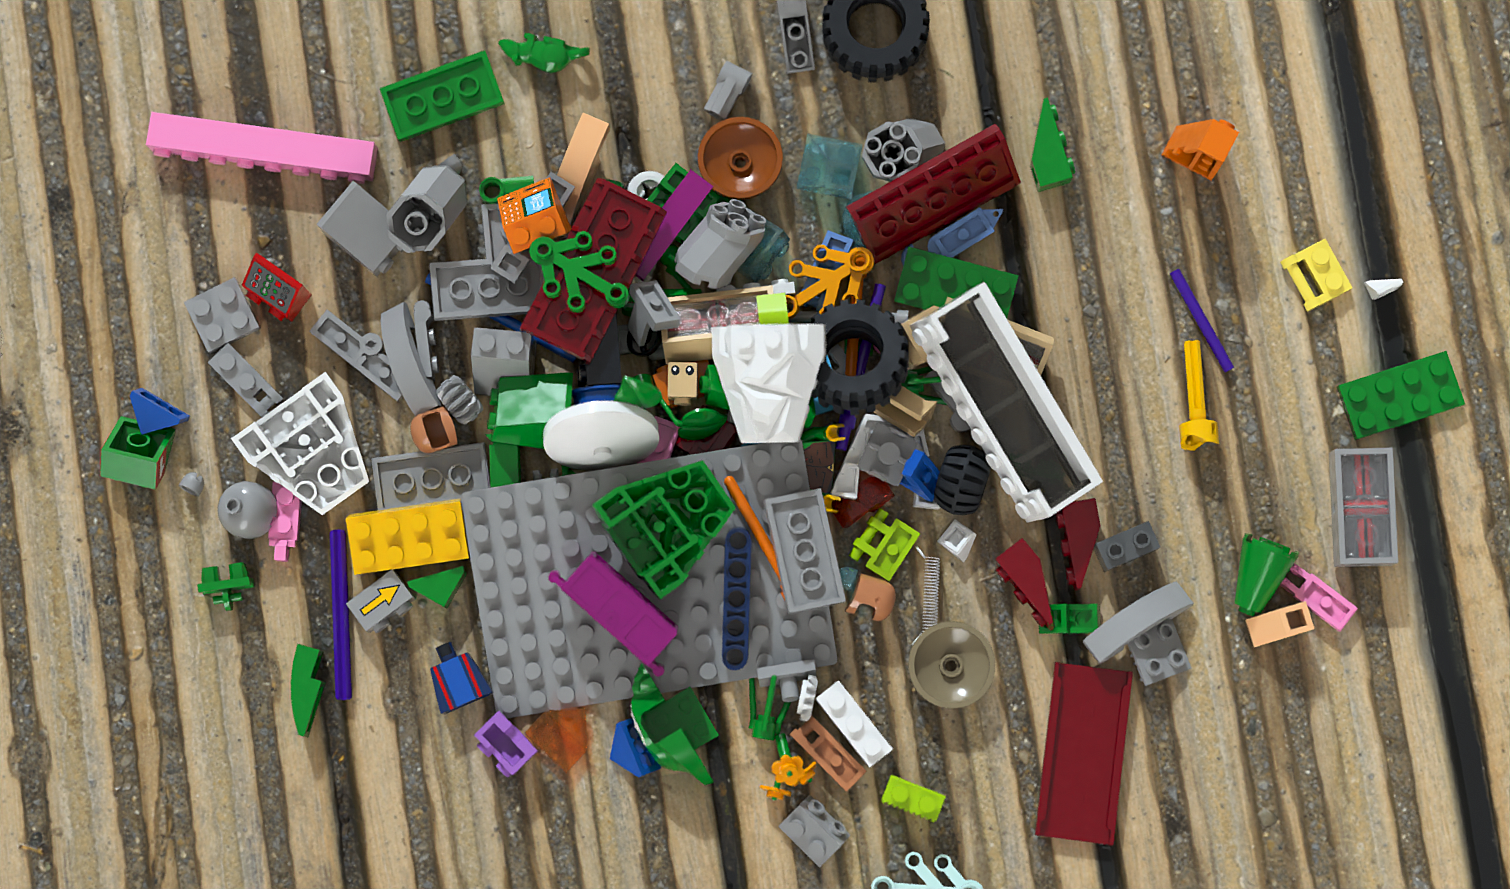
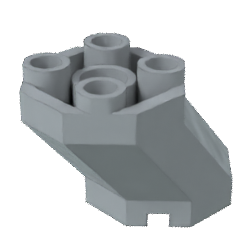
(900, 147)
(427, 209)
(720, 244)

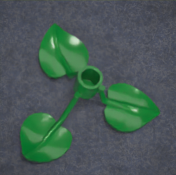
(694, 425)

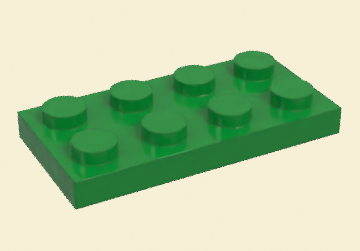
(442, 96)
(932, 278)
(1400, 395)

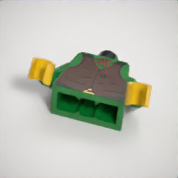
(819, 458)

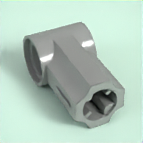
(730, 84)

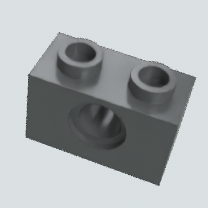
(1126, 546)

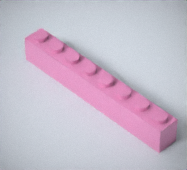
(262, 147)

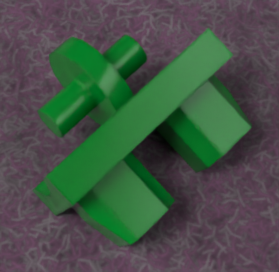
(238, 580)

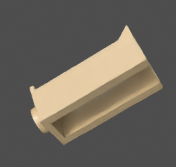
(907, 411)

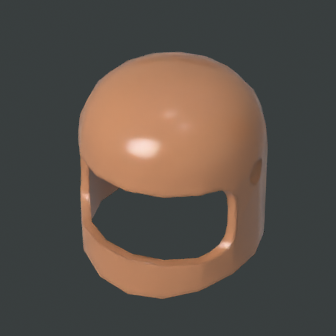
(433, 430)
(874, 592)

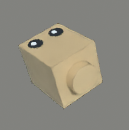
(682, 382)

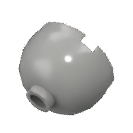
(247, 509)

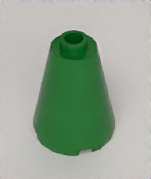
(1261, 572)

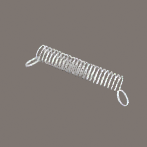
(924, 557)

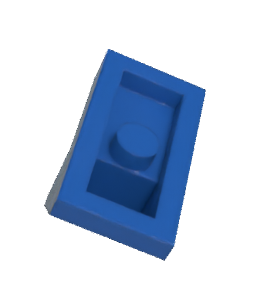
(920, 475)

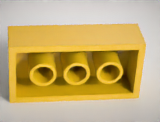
(407, 536)

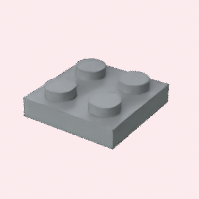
(222, 315)

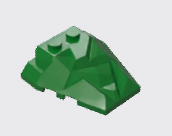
(665, 522)

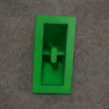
(440, 586)

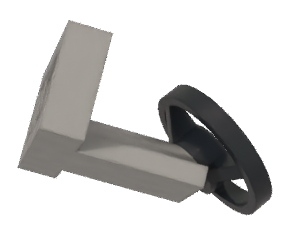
(650, 313)

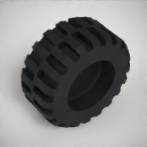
(875, 62)
(876, 386)

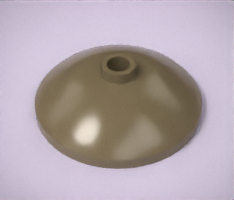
(958, 644)

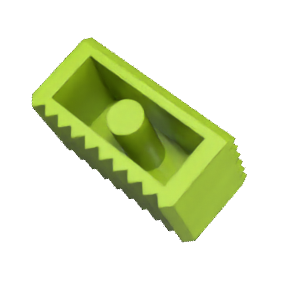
(913, 798)

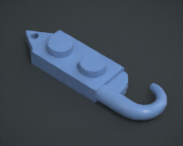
(962, 233)

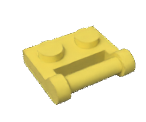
(1324, 271)

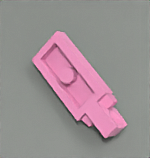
(286, 524)

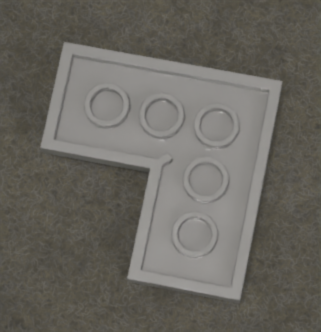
(475, 290)

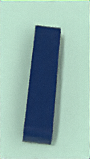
(740, 612)

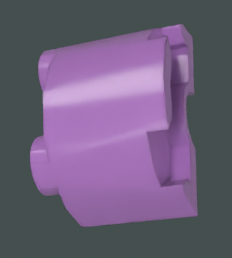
(505, 743)

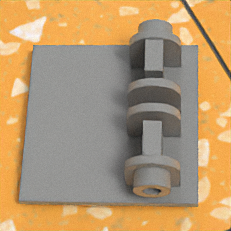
(1159, 653)

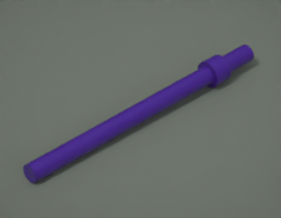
(863, 355)

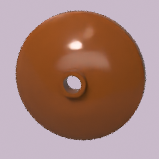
(736, 141)

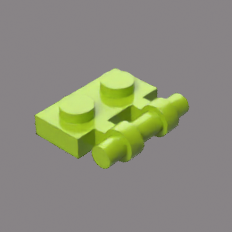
(892, 548)

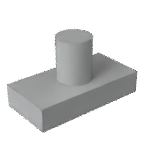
(787, 677)

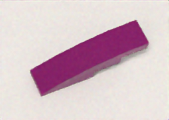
(679, 210)

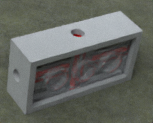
(1363, 507)

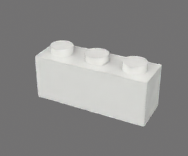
(853, 724)

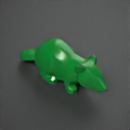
(547, 55)

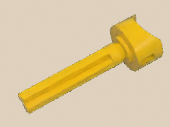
(1198, 429)

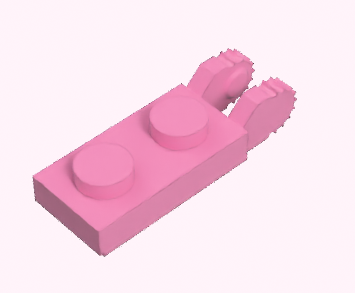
(1320, 598)

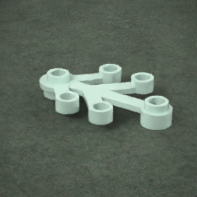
(927, 876)

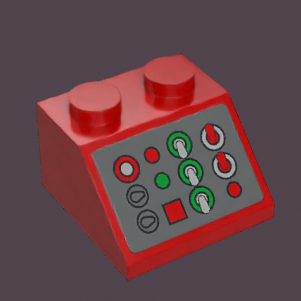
(274, 288)

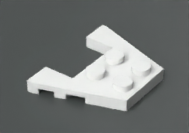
(848, 476)

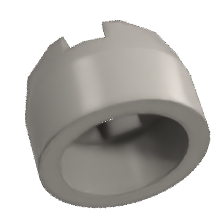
(454, 163)
(192, 484)

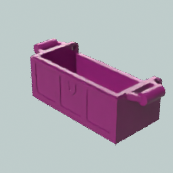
(619, 609)

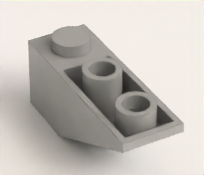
(795, 35)

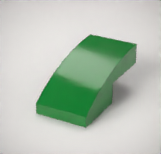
(1073, 619)

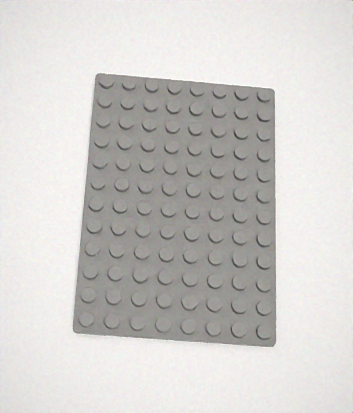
(556, 656)

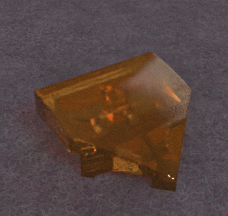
(561, 736)

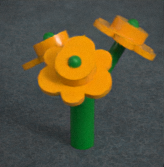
(787, 770)

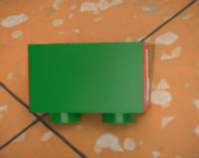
(136, 456)

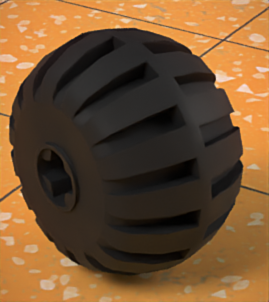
(962, 480)

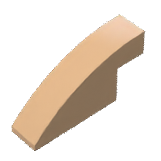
(582, 161)

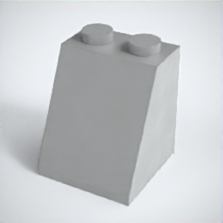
(360, 229)
(500, 355)

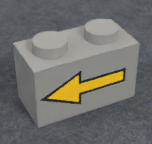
(381, 602)

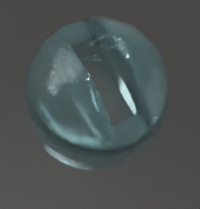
(848, 577)

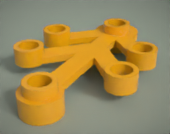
(830, 279)

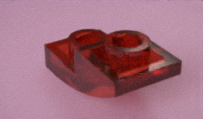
(870, 496)

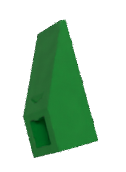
(1048, 158)

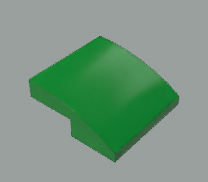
(665, 190)

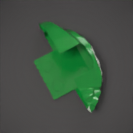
(671, 727)

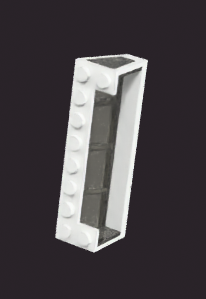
(1005, 404)

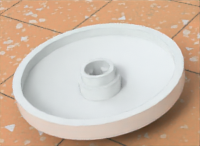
(600, 435)

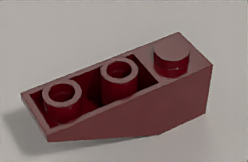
(1080, 529)
(1025, 573)

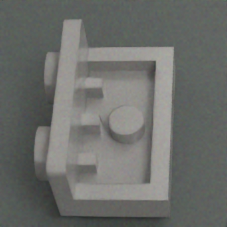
(814, 830)

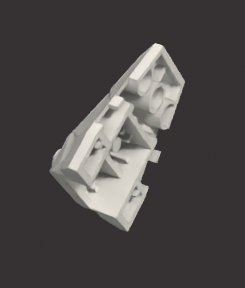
(769, 376)
(308, 446)

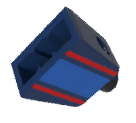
(457, 680)

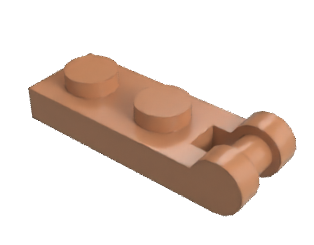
(829, 754)

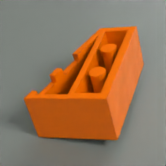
(1201, 146)

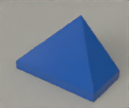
(153, 412)
(630, 751)

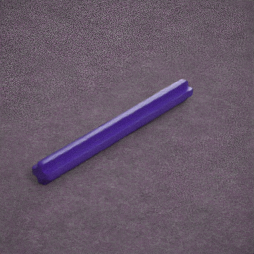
(340, 612)

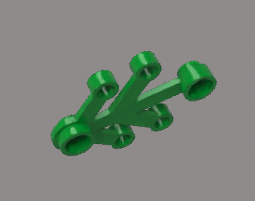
(575, 268)

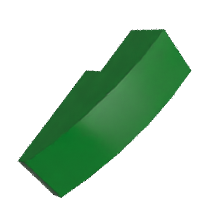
(305, 689)

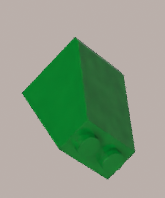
(526, 405)

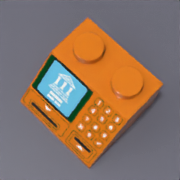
(532, 214)

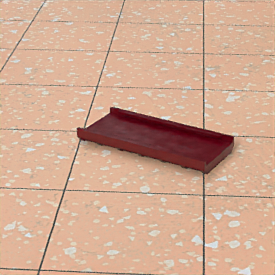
(934, 193)
(612, 219)
(1083, 753)

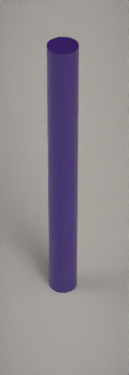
(1201, 320)

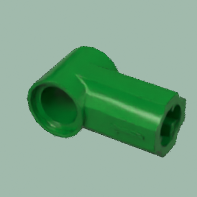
(505, 186)

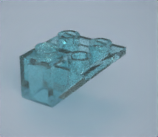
(829, 166)

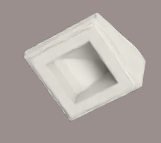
(1379, 288)
(957, 540)

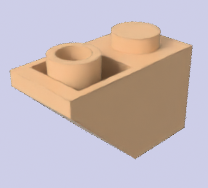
(1279, 624)

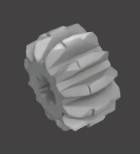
(459, 400)

